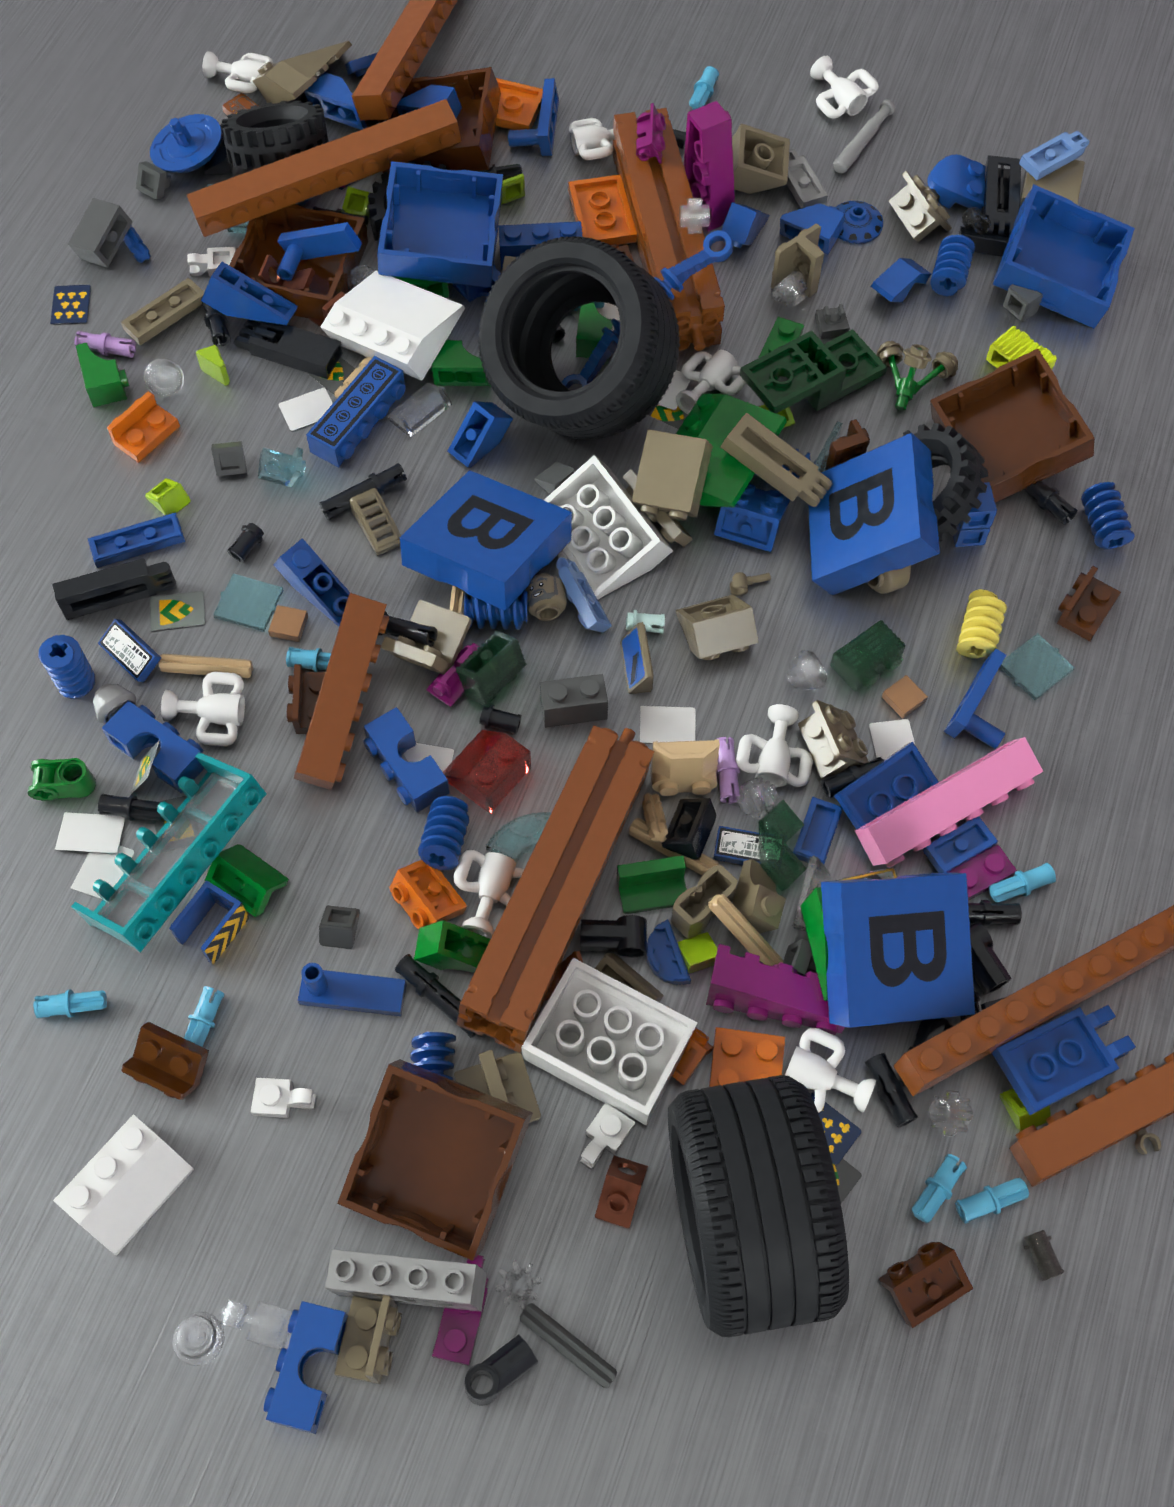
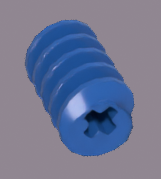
(952, 265)
(1107, 516)
(483, 611)
(67, 666)
(444, 833)
(431, 1052)

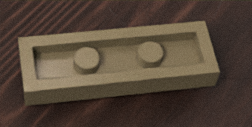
(163, 311)
(672, 529)

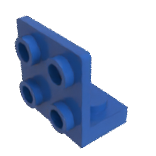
(754, 518)

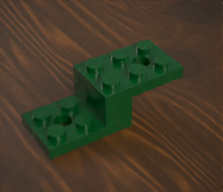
(812, 371)

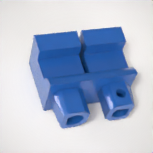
(978, 528)

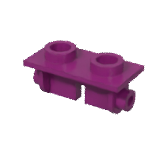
(650, 135)
(448, 686)

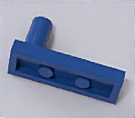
(545, 132)
(313, 244)
(964, 715)
(351, 991)

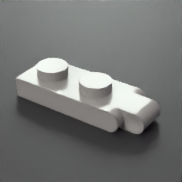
(804, 182)

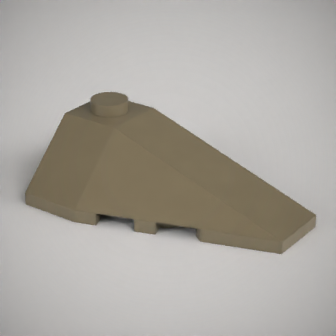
(294, 75)

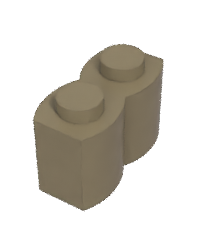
(691, 908)

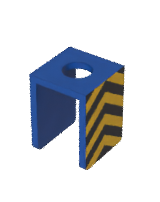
(196, 911)

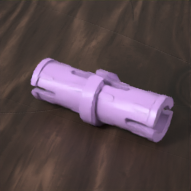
(106, 344)
(727, 771)

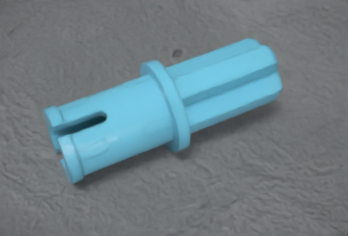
(704, 87)
(309, 659)
(1022, 883)
(69, 1003)
(203, 1016)
(938, 1188)
(992, 1199)

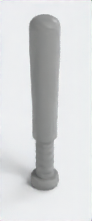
(859, 142)

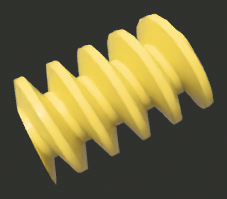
(981, 624)

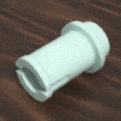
(653, 622)

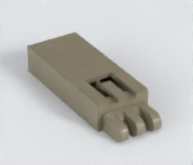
(767, 453)

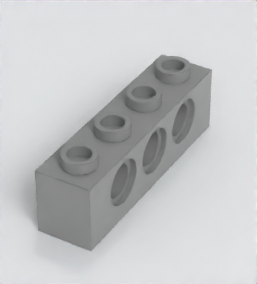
(406, 1280)

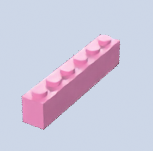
(948, 802)

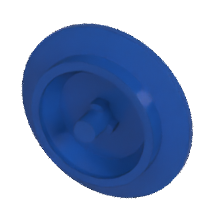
(186, 143)

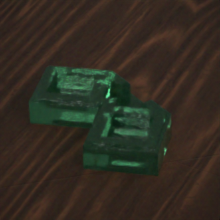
(775, 856)

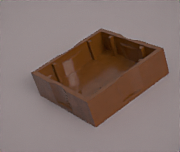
(476, 121)
(330, 271)
(1017, 424)
(435, 1158)

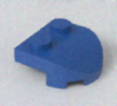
(958, 181)

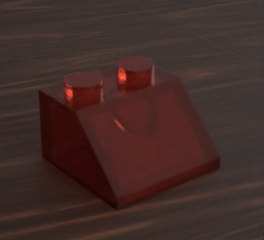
(489, 768)

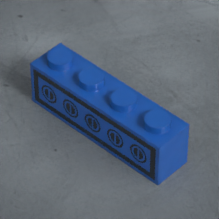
(356, 411)

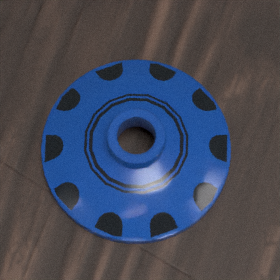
(861, 222)

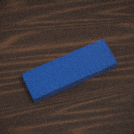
(136, 540)

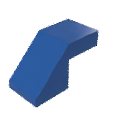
(899, 279)

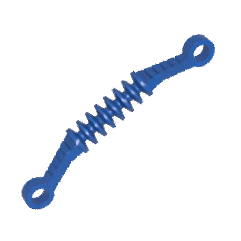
(673, 278)

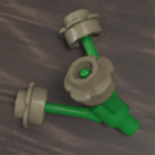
(917, 356)

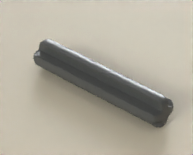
(568, 1345)

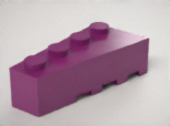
(710, 160)
(768, 992)

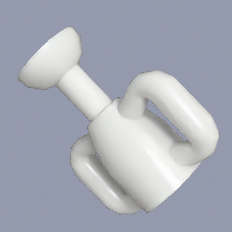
(241, 71)
(845, 91)
(591, 139)
(713, 376)
(211, 708)
(775, 753)
(493, 882)
(821, 1074)

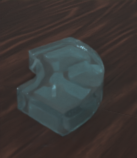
(518, 835)

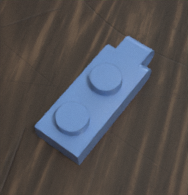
(1054, 154)
(581, 594)

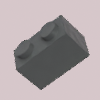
(100, 232)
(574, 700)

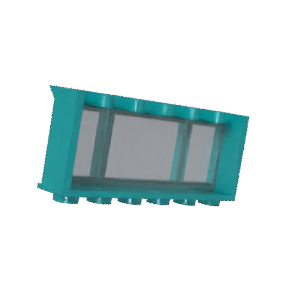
(175, 855)

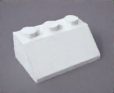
(124, 1185)

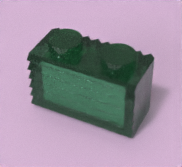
(868, 656)
(491, 667)

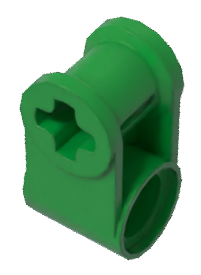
(55, 779)

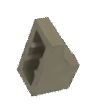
(758, 898)

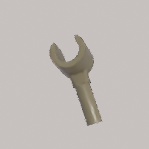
(740, 582)
(1139, 1142)

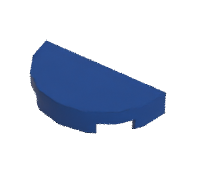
(665, 956)

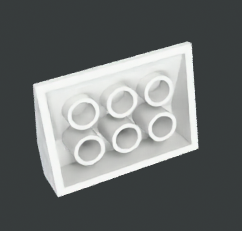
(393, 322)
(609, 533)
(608, 1040)

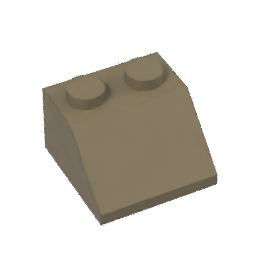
(759, 159)
(718, 627)

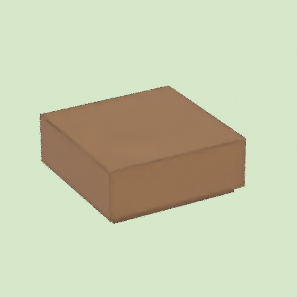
(288, 623)
(904, 696)

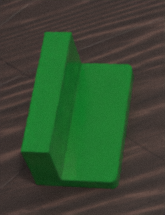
(245, 878)
(651, 884)

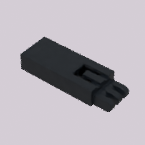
(1002, 193)
(295, 347)
(112, 587)

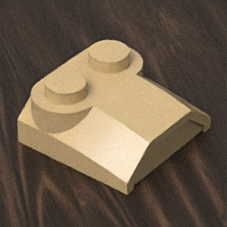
(684, 767)

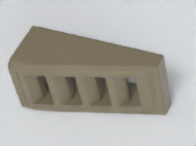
(369, 504)

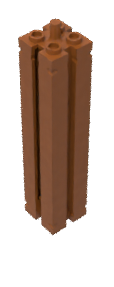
(655, 202)
(555, 888)

